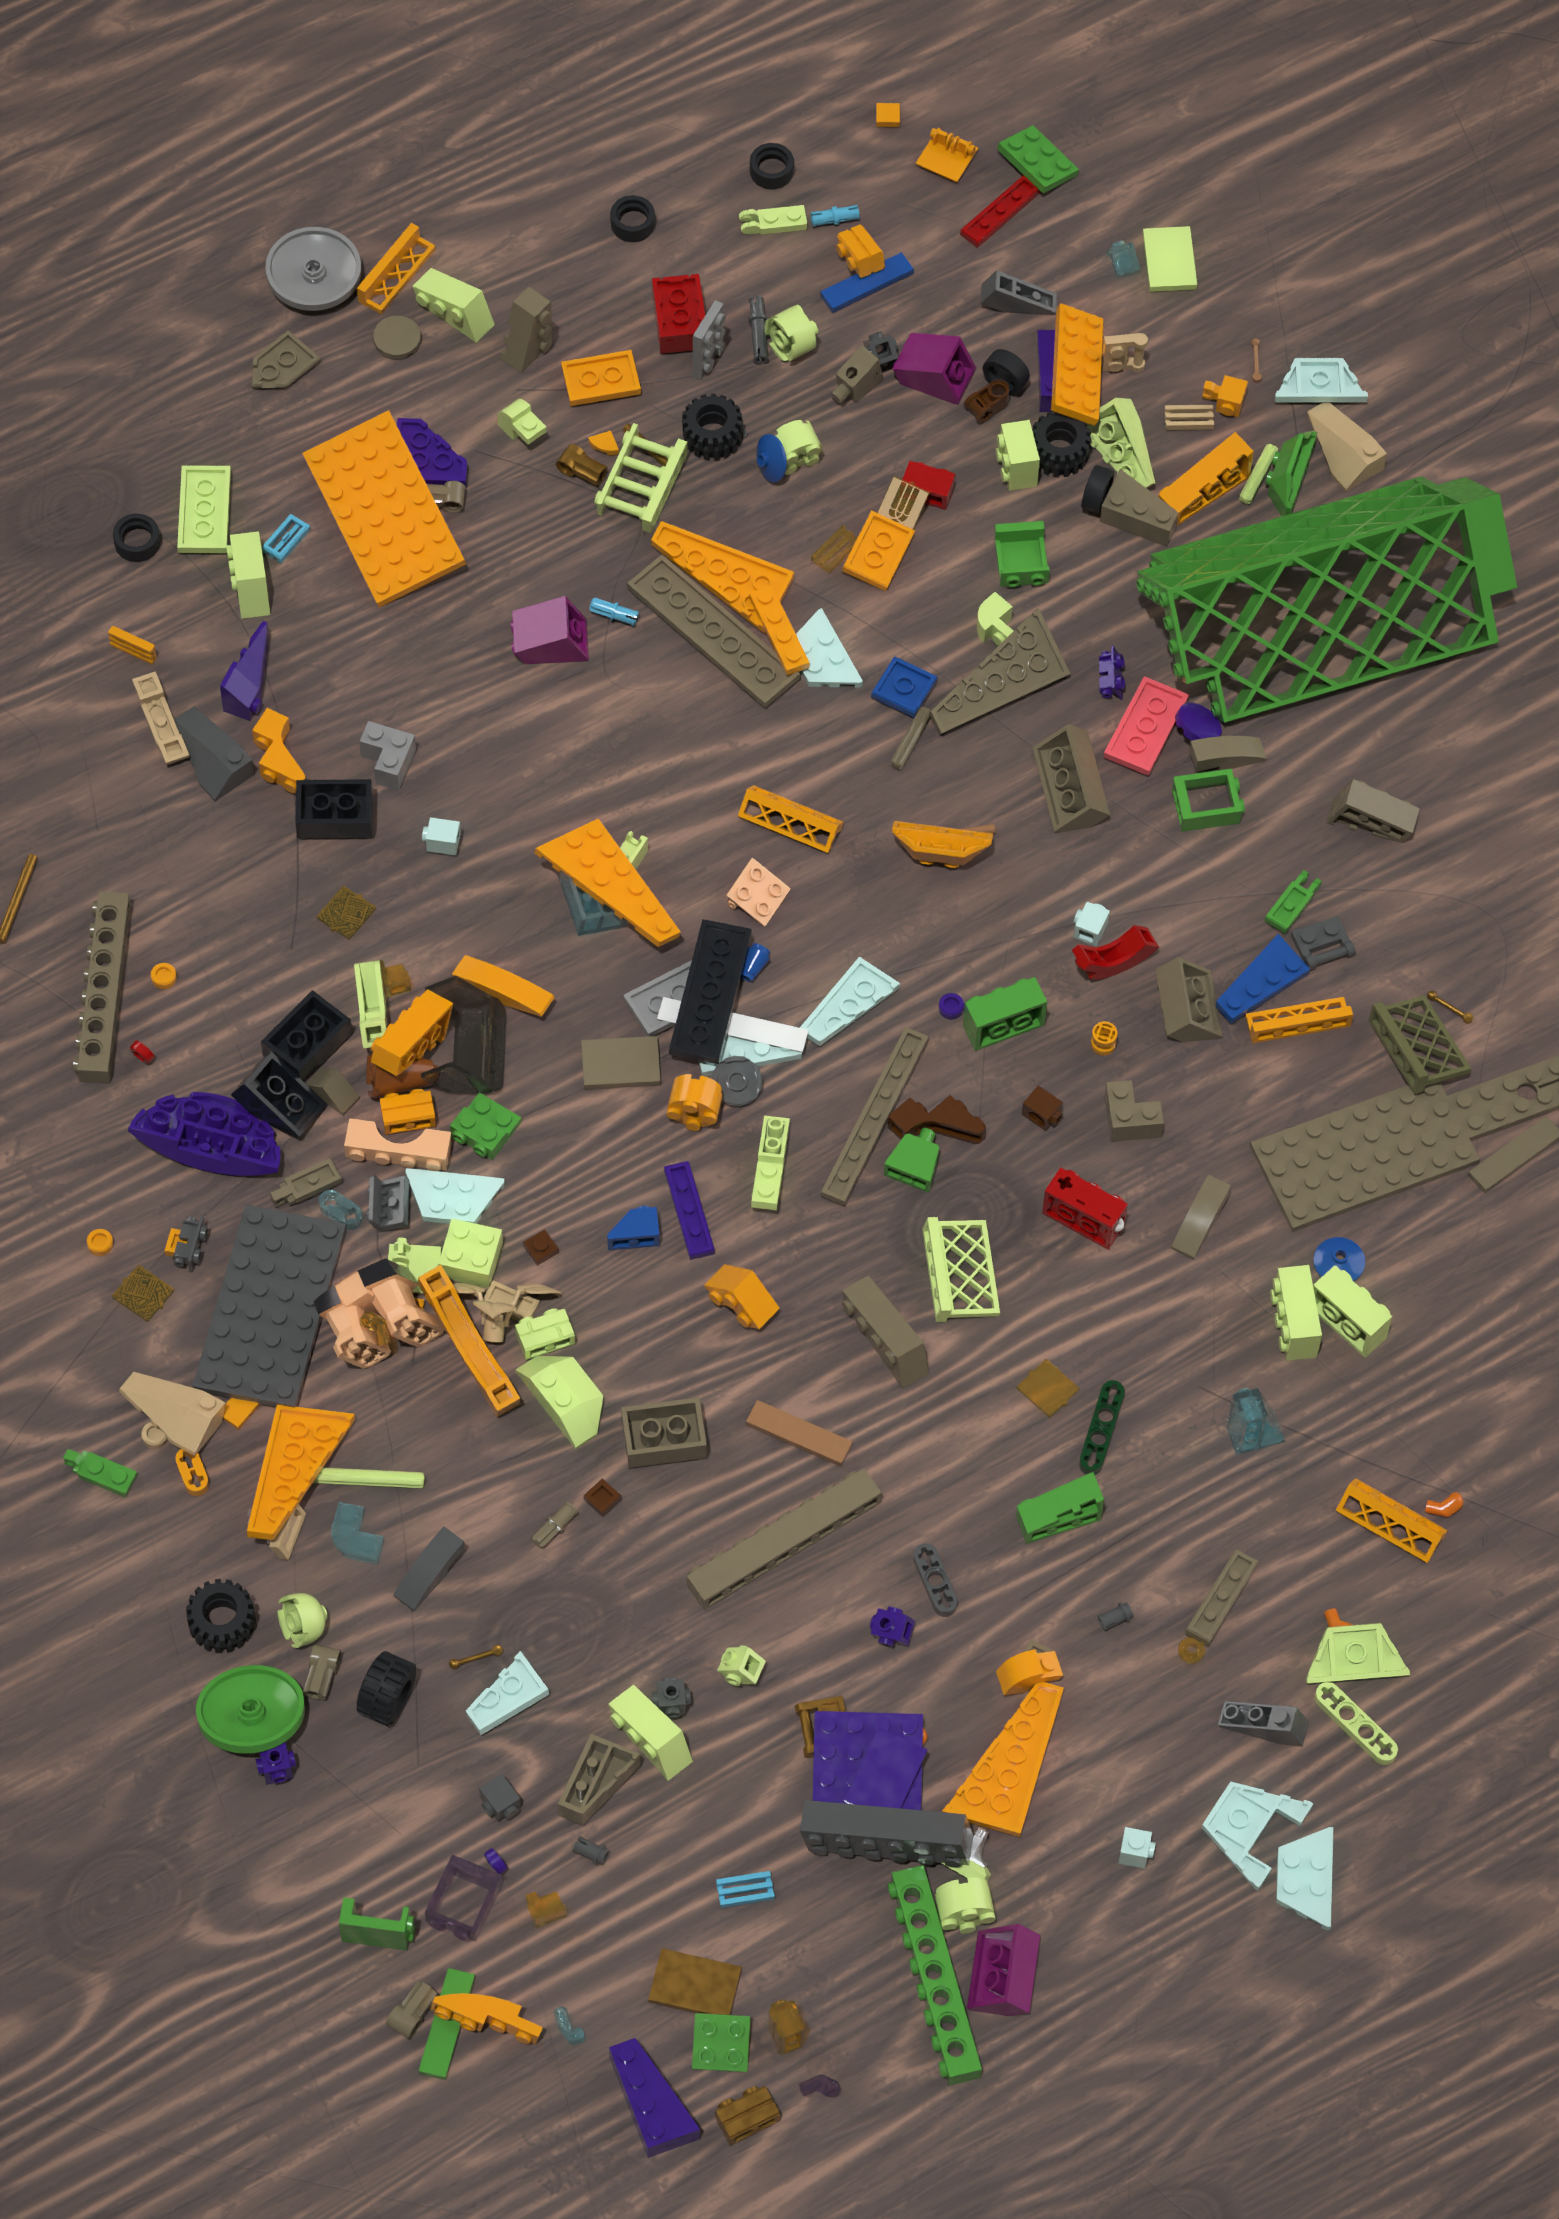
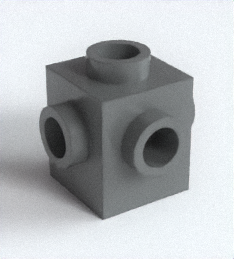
(888, 347)
(671, 1697)

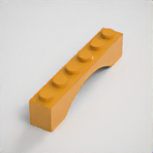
(466, 1339)

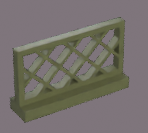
(1399, 1045)

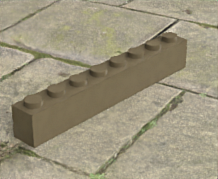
(783, 1539)

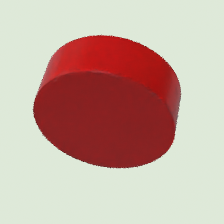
(141, 1052)

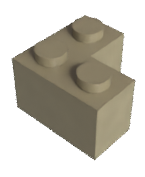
(1131, 1119)

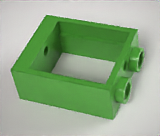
(1210, 818)

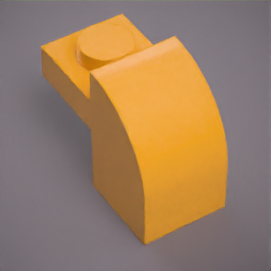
(1027, 1668)

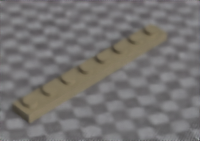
(874, 1116)

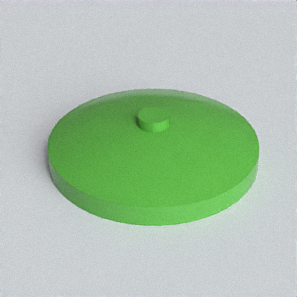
(250, 1709)

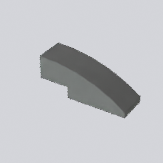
(429, 1568)

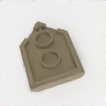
(282, 362)

